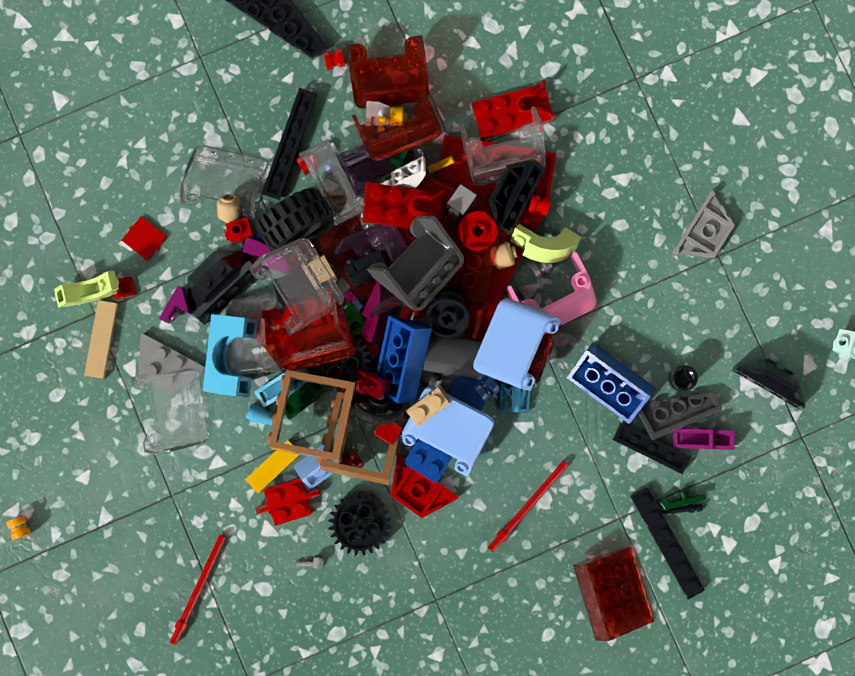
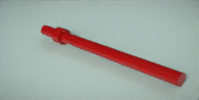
(503, 535)
(181, 623)

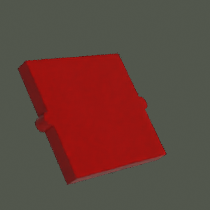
(144, 238)

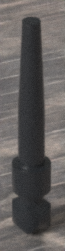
(690, 509)

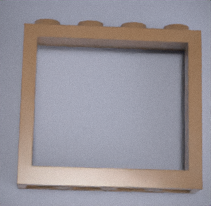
(344, 420)
(351, 471)

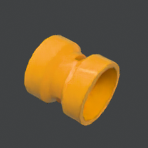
(21, 531)

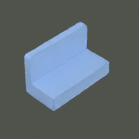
(310, 471)

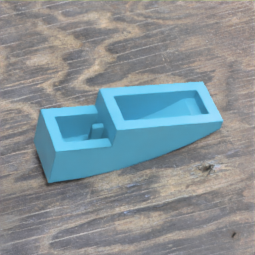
(268, 393)

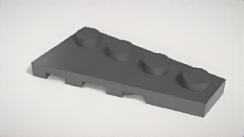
(677, 413)

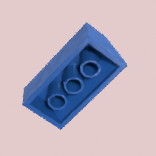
(403, 357)
(611, 383)

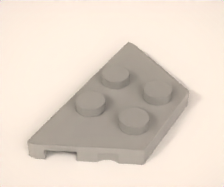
(706, 231)
(158, 357)

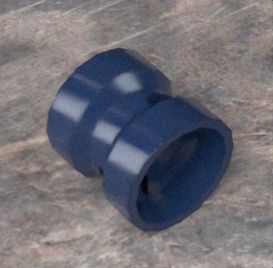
(486, 388)

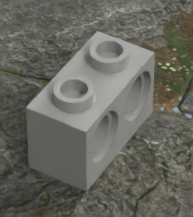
(461, 202)

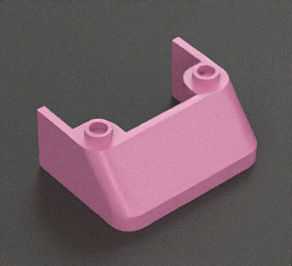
(574, 304)

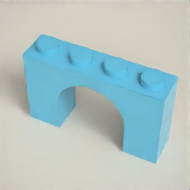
(217, 374)

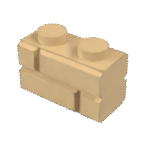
(429, 406)

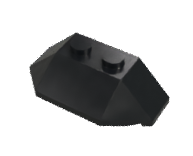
(514, 192)
(212, 275)
(774, 380)

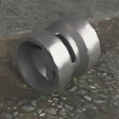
(538, 268)

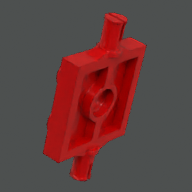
(287, 501)

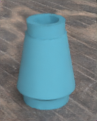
(259, 415)

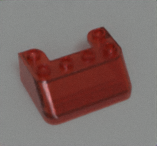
(388, 78)

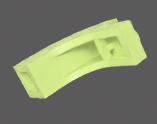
(546, 249)
(87, 291)

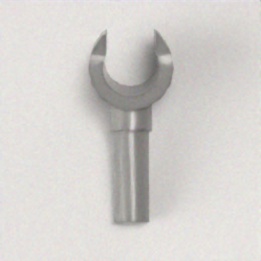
(317, 563)

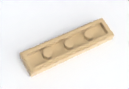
(101, 339)

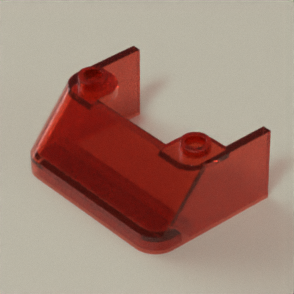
(311, 344)

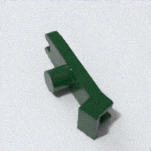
(397, 161)
(684, 499)

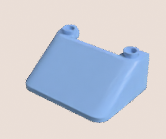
(513, 342)
(454, 430)

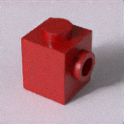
(239, 230)

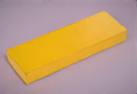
(270, 469)

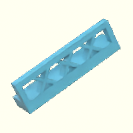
(519, 397)

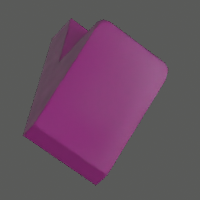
(178, 300)

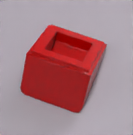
(126, 288)
(388, 432)

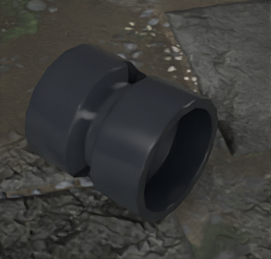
(682, 378)

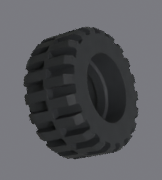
(294, 218)

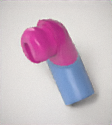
(351, 297)

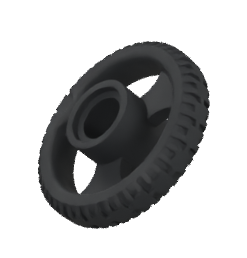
(377, 409)

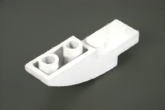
(408, 175)

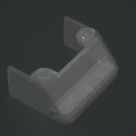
(489, 162)

